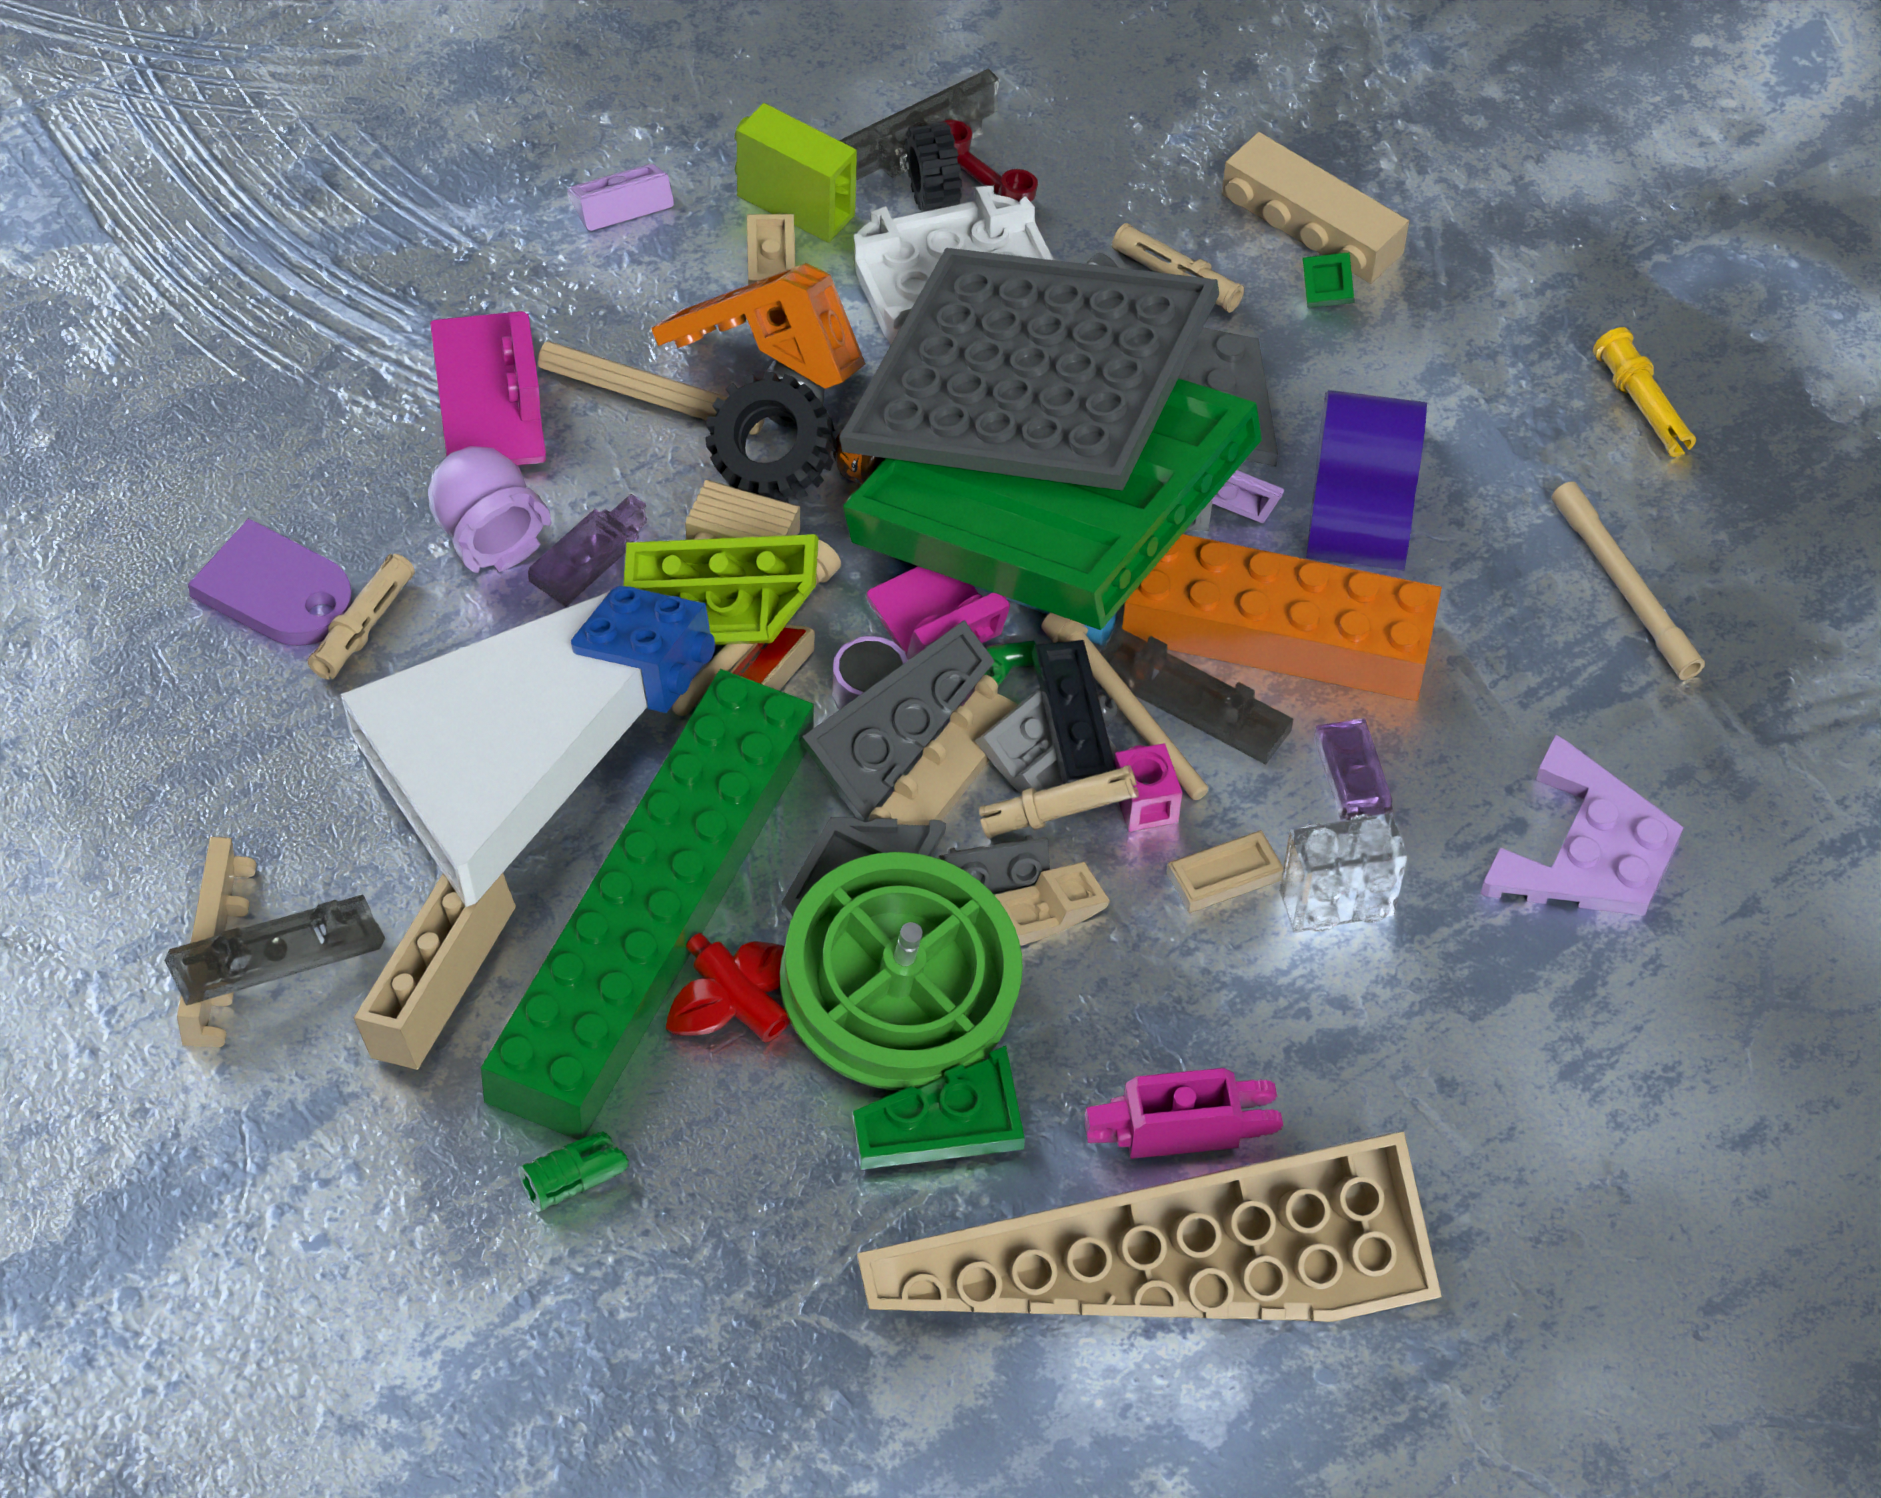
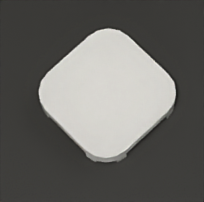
(900, 253)

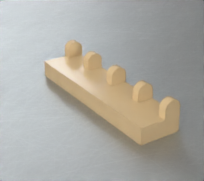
(948, 762)
(211, 918)

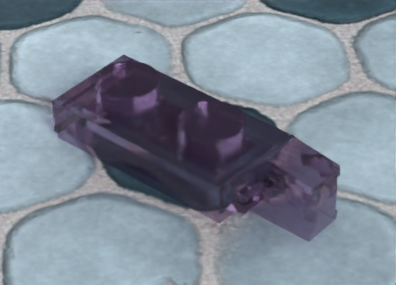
(588, 550)
(1353, 769)

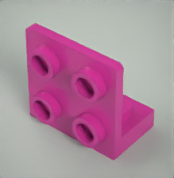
(926, 605)

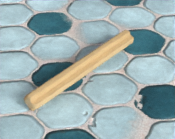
(630, 381)

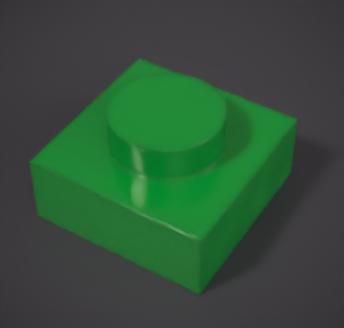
(1328, 280)

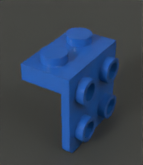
(650, 632)

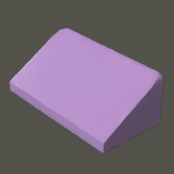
(621, 196)
(1248, 496)

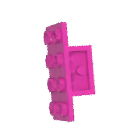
(489, 385)

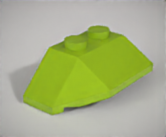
(745, 581)

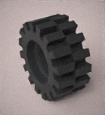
(933, 166)

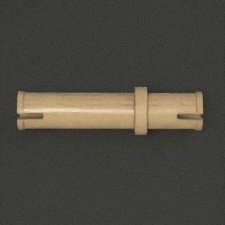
(1134, 243)
(351, 629)
(1041, 806)

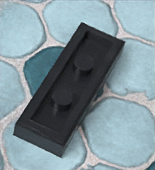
(1073, 710)

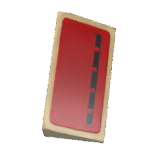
(777, 661)

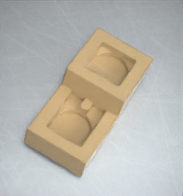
(1054, 903)

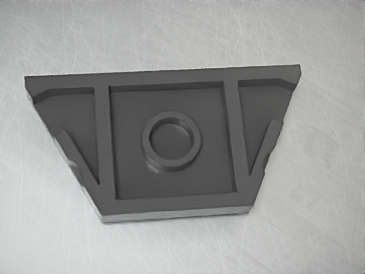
(850, 839)

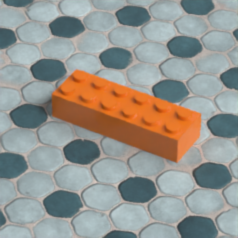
(1287, 615)

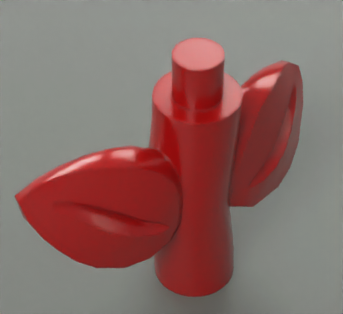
(730, 989)

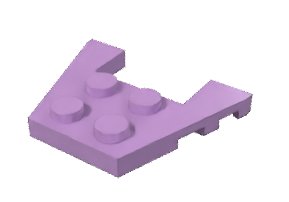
(1611, 851)

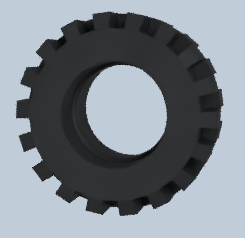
(758, 401)

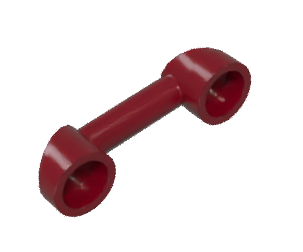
(1012, 184)

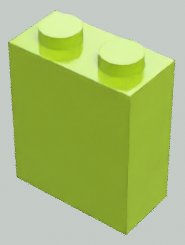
(796, 171)

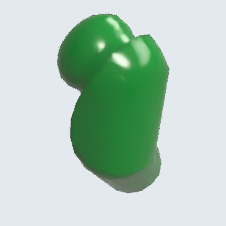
(1008, 657)

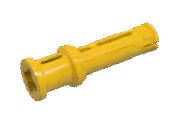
(1635, 376)

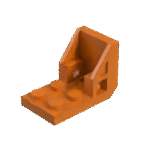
(806, 326)

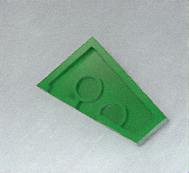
(950, 1118)

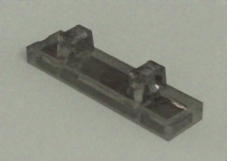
(884, 141)
(1197, 697)
(273, 949)

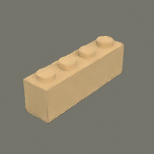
(1314, 206)
(431, 972)

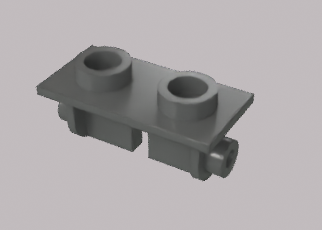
(1004, 865)

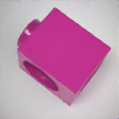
(1159, 798)

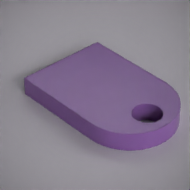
(272, 585)

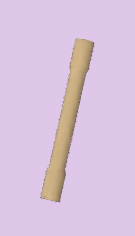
(1669, 638)

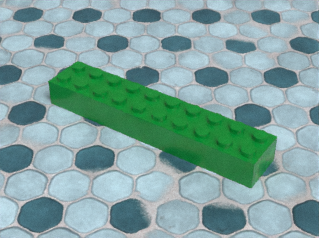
(645, 906)

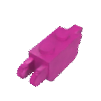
(1184, 1113)

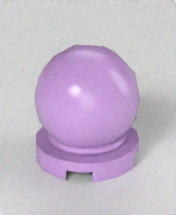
(486, 508)

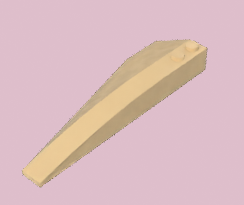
(1260, 1241)

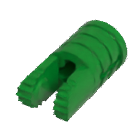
(571, 1170)

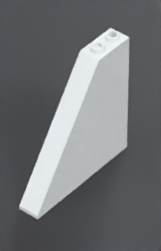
(493, 739)

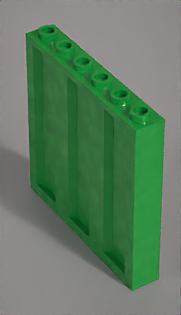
(1055, 541)

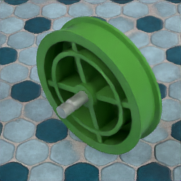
(900, 970)

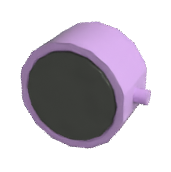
(862, 665)

